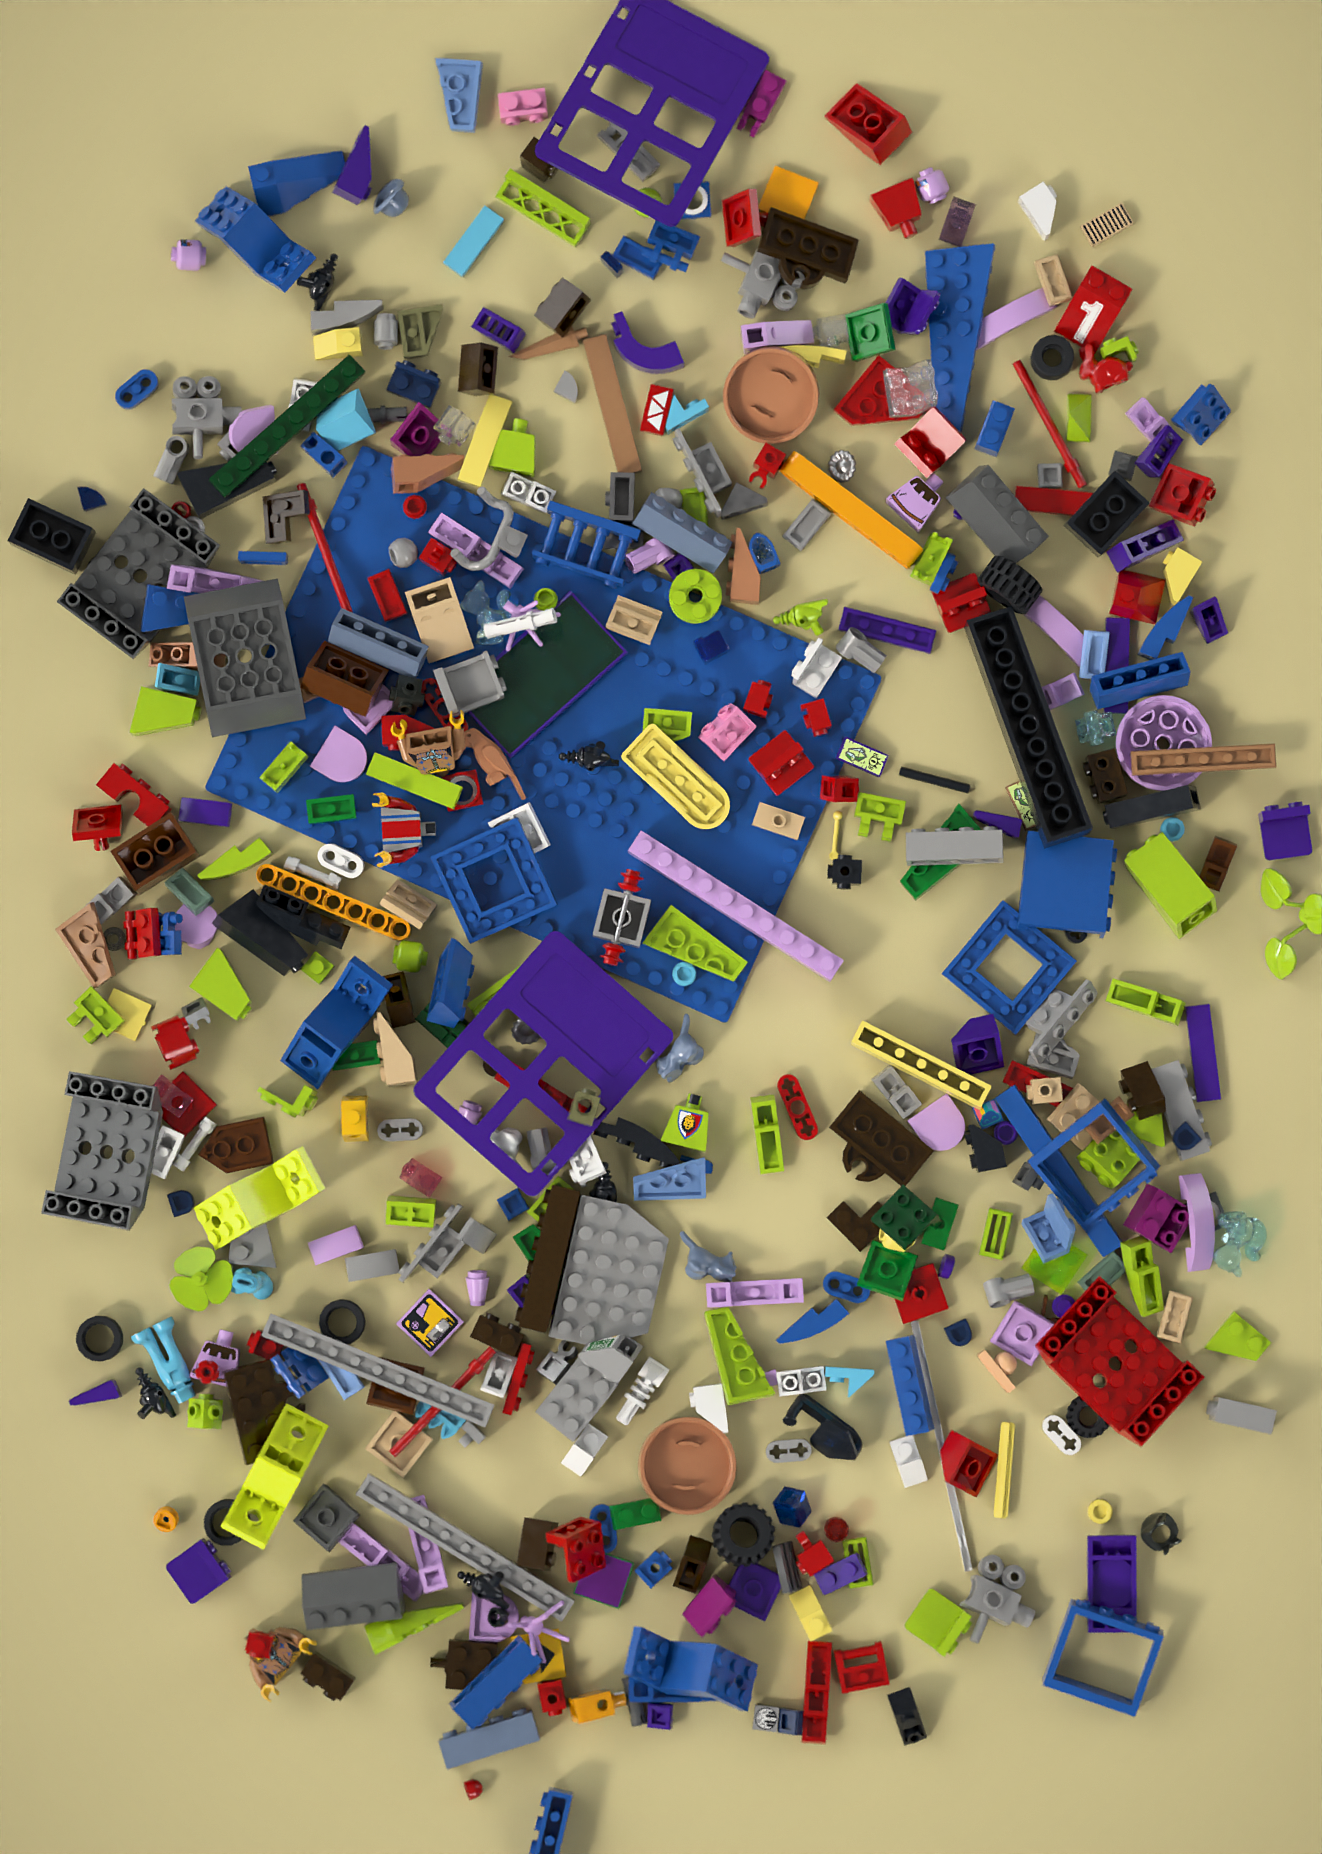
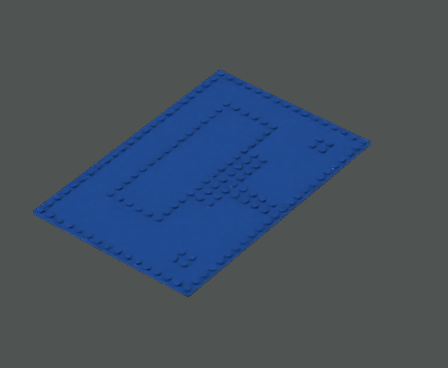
(583, 812)

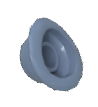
(391, 199)

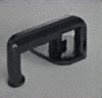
(833, 1436)

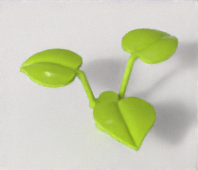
(1274, 892)

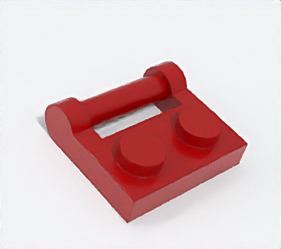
(863, 1675)

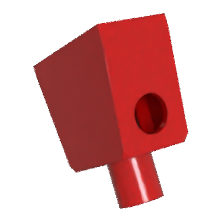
(898, 207)

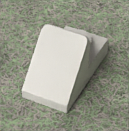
(167, 1149)
(499, 1374)
(584, 1449)
(908, 1461)

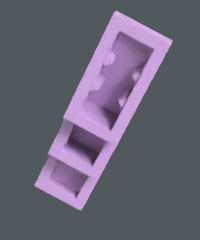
(474, 549)
(373, 1552)

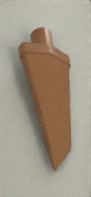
(552, 344)

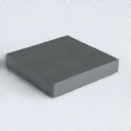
(326, 1517)

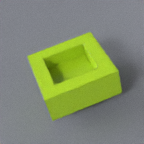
(317, 967)

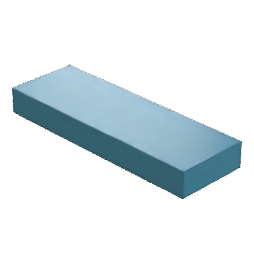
(473, 241)

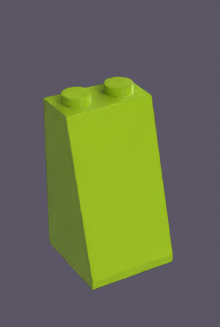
(1171, 884)

